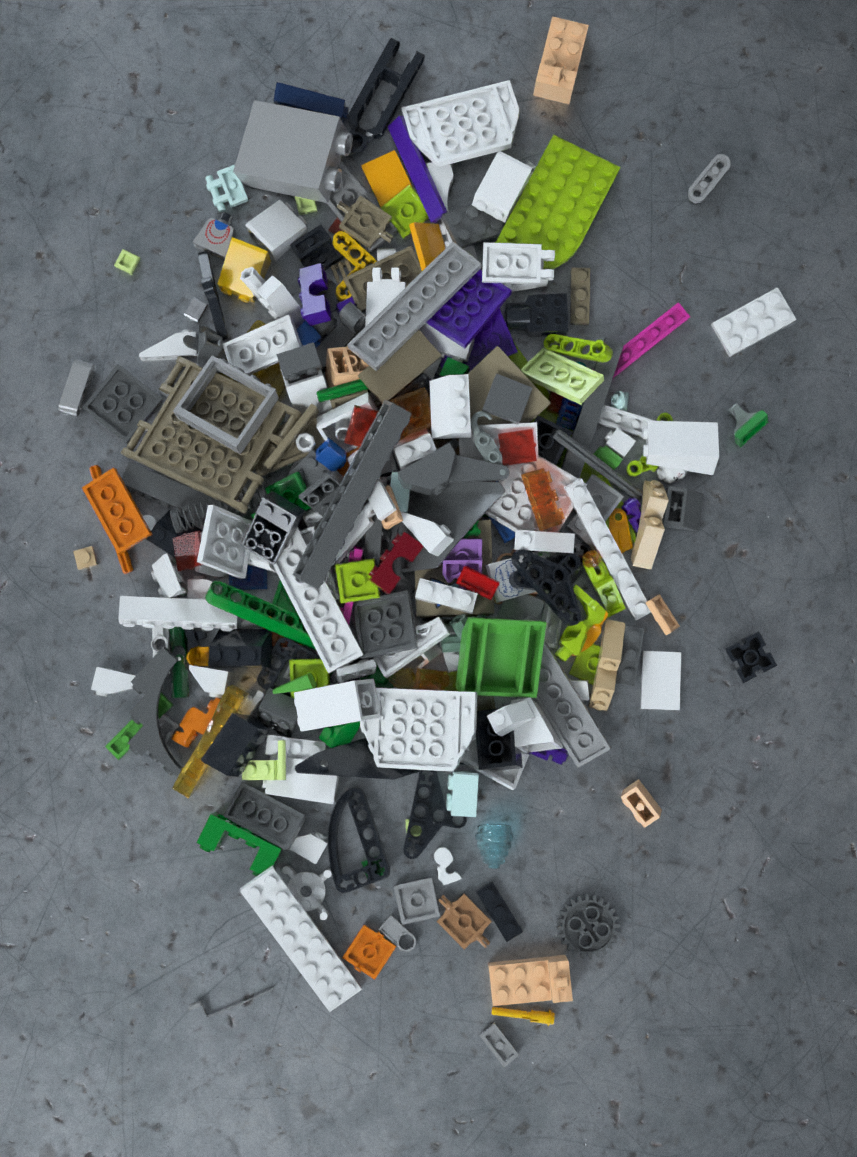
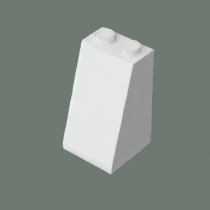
(682, 445)
(413, 449)
(337, 704)
(302, 786)

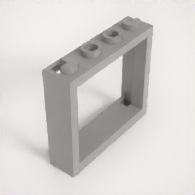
(213, 365)

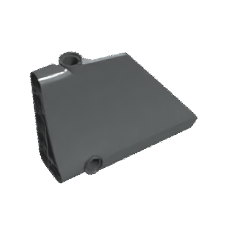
(455, 508)

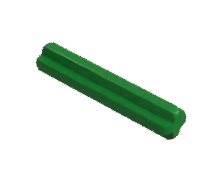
(340, 390)

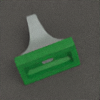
(747, 423)

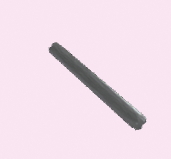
(597, 464)

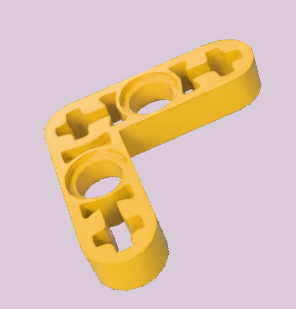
(355, 261)

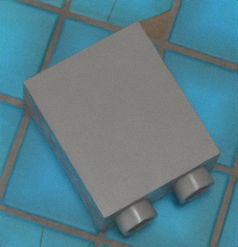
(292, 151)

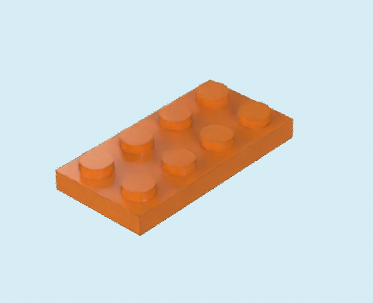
(116, 510)

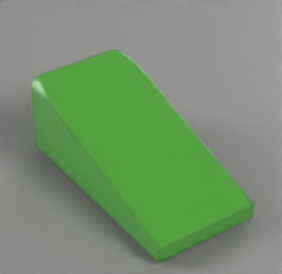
(301, 683)

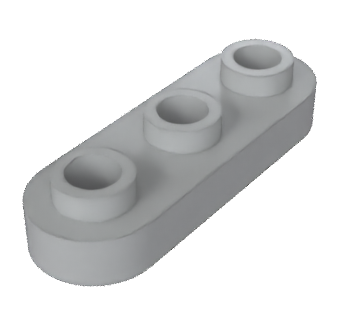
(714, 173)

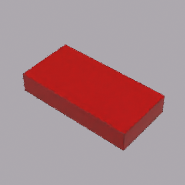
(477, 582)

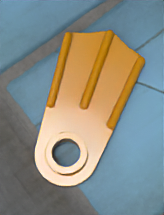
(620, 530)

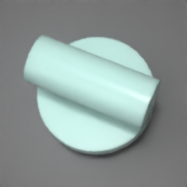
(620, 400)

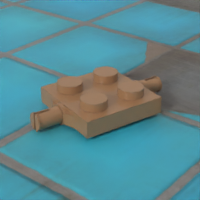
(464, 921)

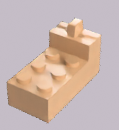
(560, 60)
(342, 366)
(530, 980)

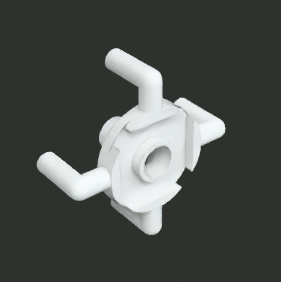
(315, 882)

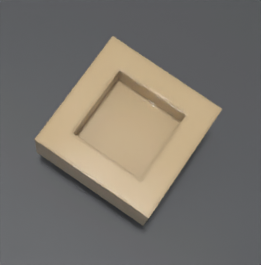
(85, 558)

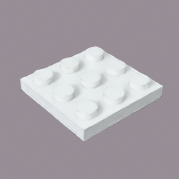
(222, 542)

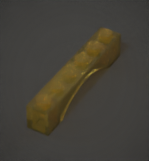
(195, 769)

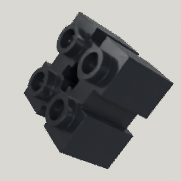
(759, 662)

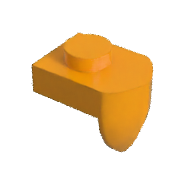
(198, 656)

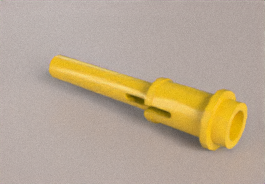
(533, 1016)

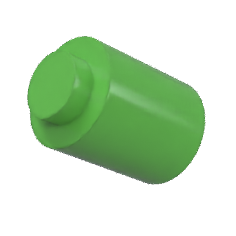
(608, 456)

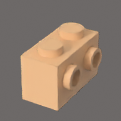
(641, 803)

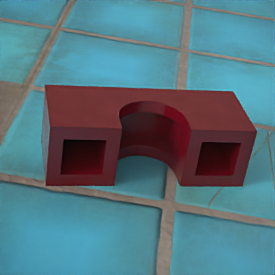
(383, 575)

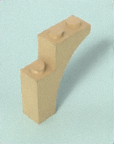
(650, 525)
(607, 665)

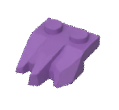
(467, 553)

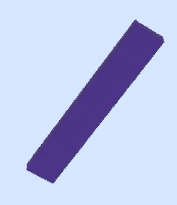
(417, 170)

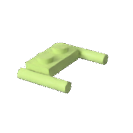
(267, 768)

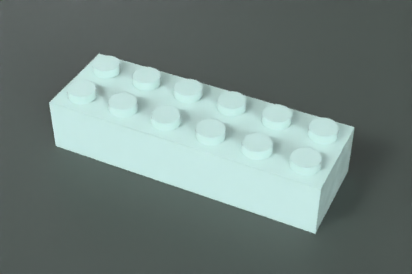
(463, 795)

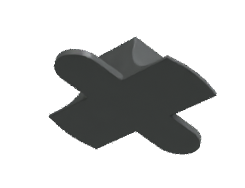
(206, 344)

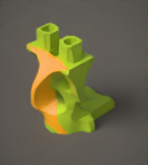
(583, 635)

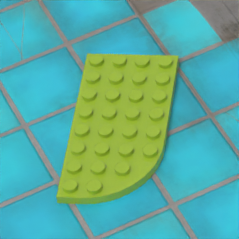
(560, 200)

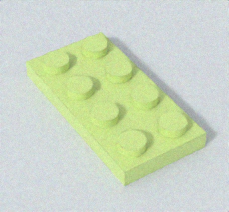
(562, 376)

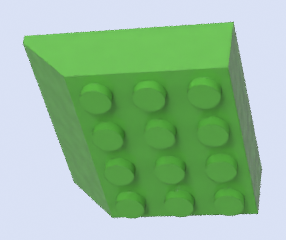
(500, 657)

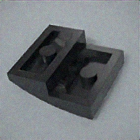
(316, 248)

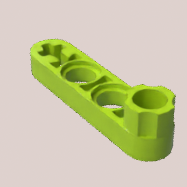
(605, 351)

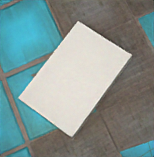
(660, 680)

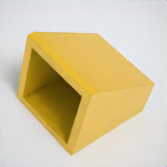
(238, 258)

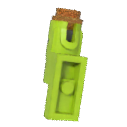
(602, 583)

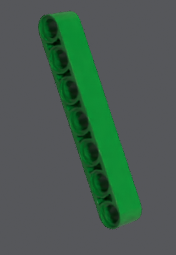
(282, 621)

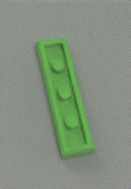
(119, 744)

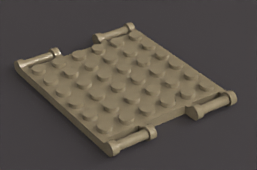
(197, 458)

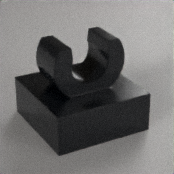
(194, 637)

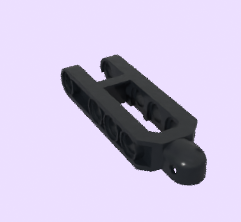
(382, 72)

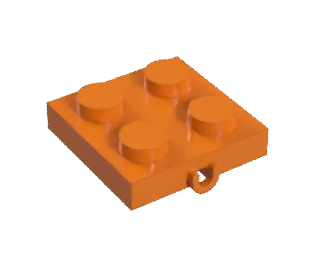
(369, 951)

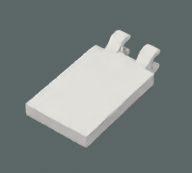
(515, 263)
(382, 292)
(361, 526)

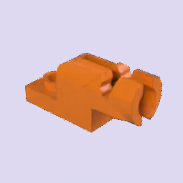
(193, 722)

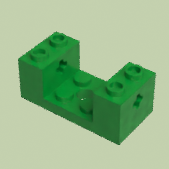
(216, 829)

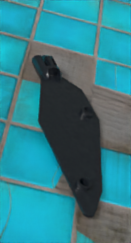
(350, 761)

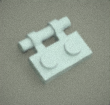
(232, 186)

